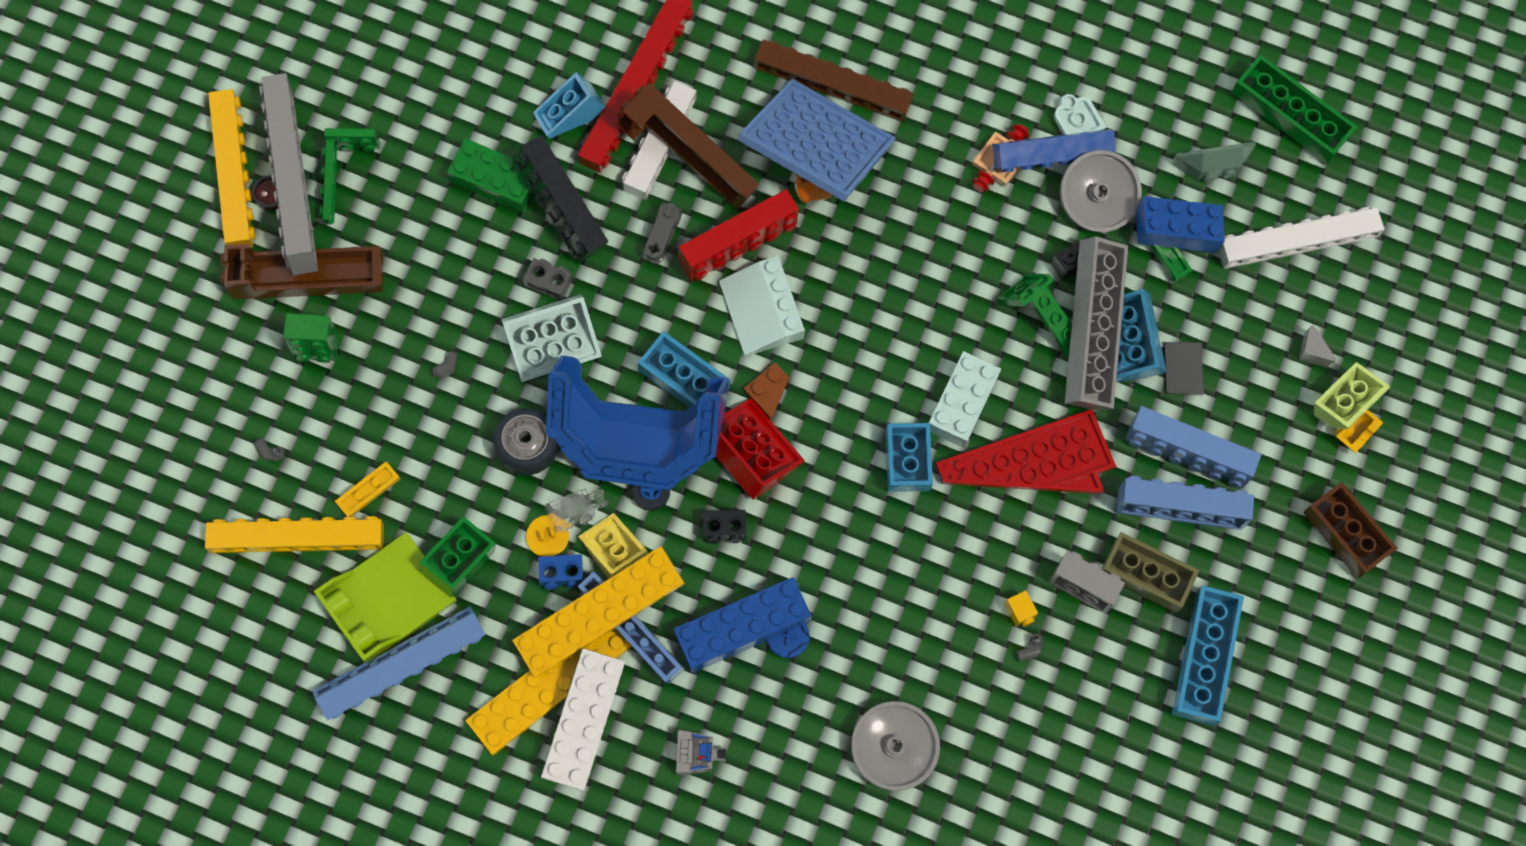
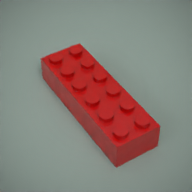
(738, 235)

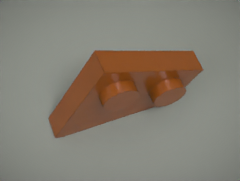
(768, 389)

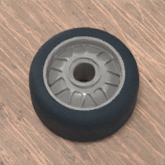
(524, 457)

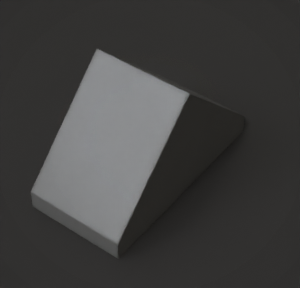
(1315, 349)

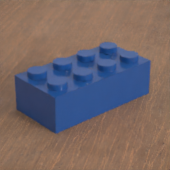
(1180, 224)

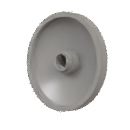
(1100, 191)
(895, 746)

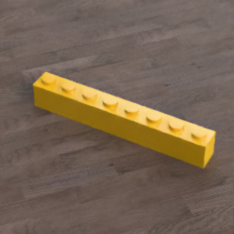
(231, 168)
(294, 535)

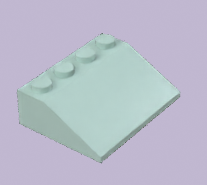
(762, 307)
(549, 331)

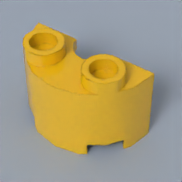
(1359, 431)

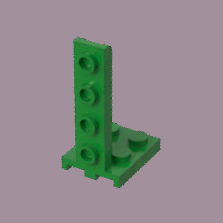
(347, 141)
(1033, 290)

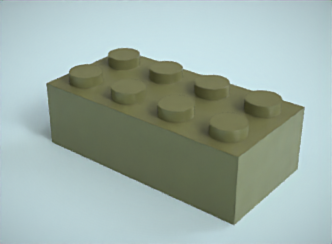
(1150, 572)

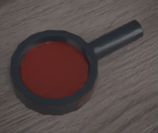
(263, 193)

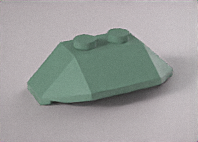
(1214, 162)

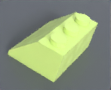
(1349, 397)

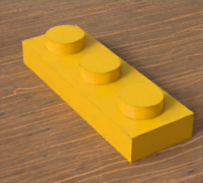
(367, 489)

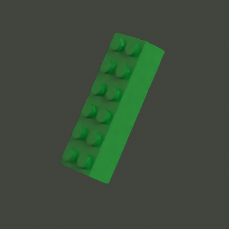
(1293, 109)

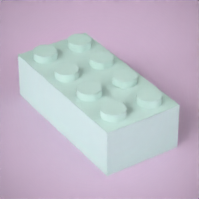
(963, 399)

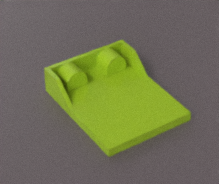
(383, 598)

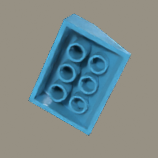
(1140, 343)

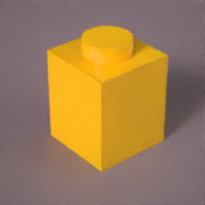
(1021, 609)

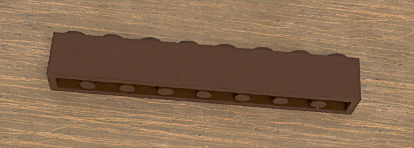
(833, 80)

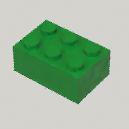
(311, 337)
(457, 556)

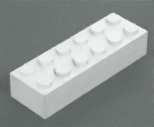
(583, 719)

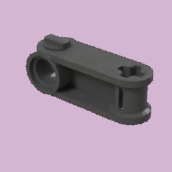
(662, 232)

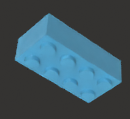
(677, 369)

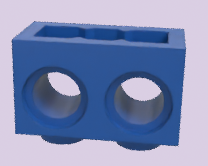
(560, 565)

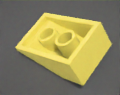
(612, 545)

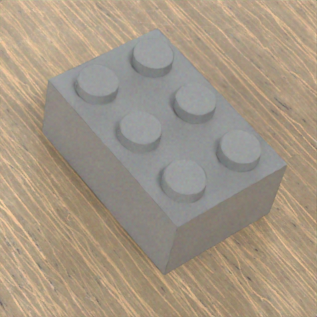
(1087, 582)

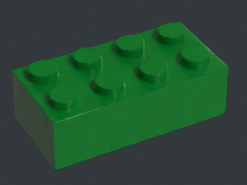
(489, 175)

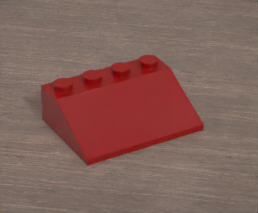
(755, 449)

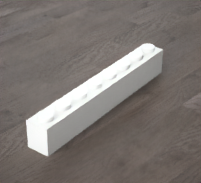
(1301, 237)

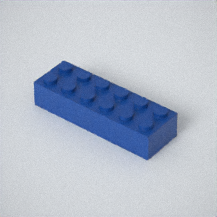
(742, 625)

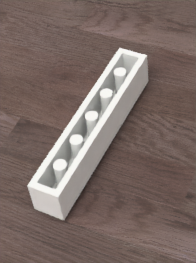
(653, 151)

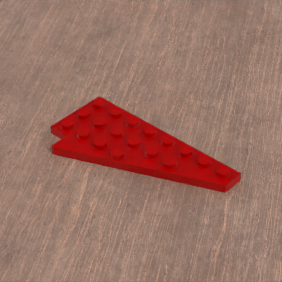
(1047, 458)

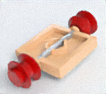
(985, 160)

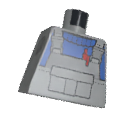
(696, 753)

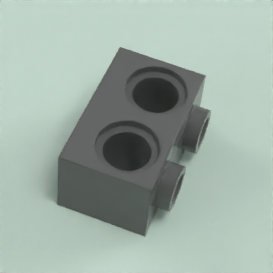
(545, 283)

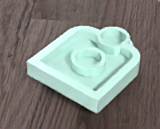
(1077, 115)

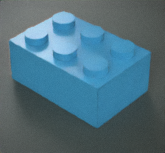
(908, 457)

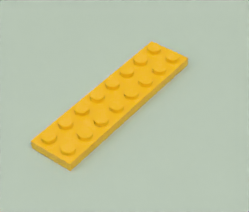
(598, 612)
(533, 697)

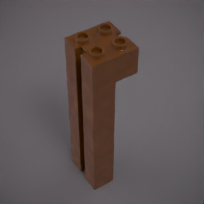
(683, 137)
(267, 276)

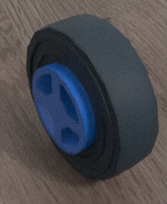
(652, 501)

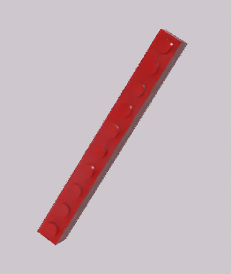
(640, 72)

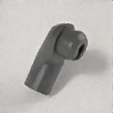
(447, 368)
(267, 453)
(1033, 649)

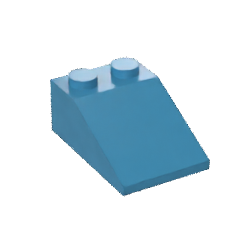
(569, 107)

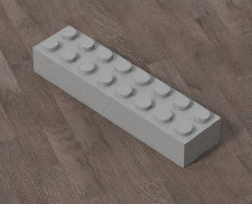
(1096, 324)

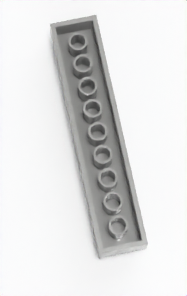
(288, 175)

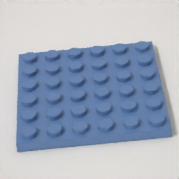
(817, 139)

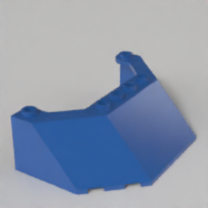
(630, 440)

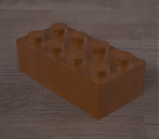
(1350, 530)

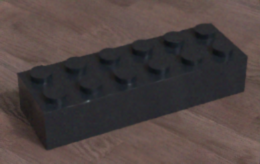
(559, 199)

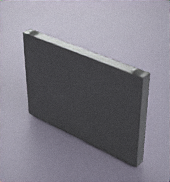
(1183, 368)

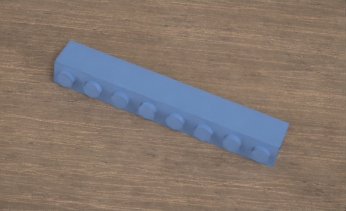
(398, 663)

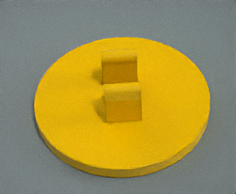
(543, 539)

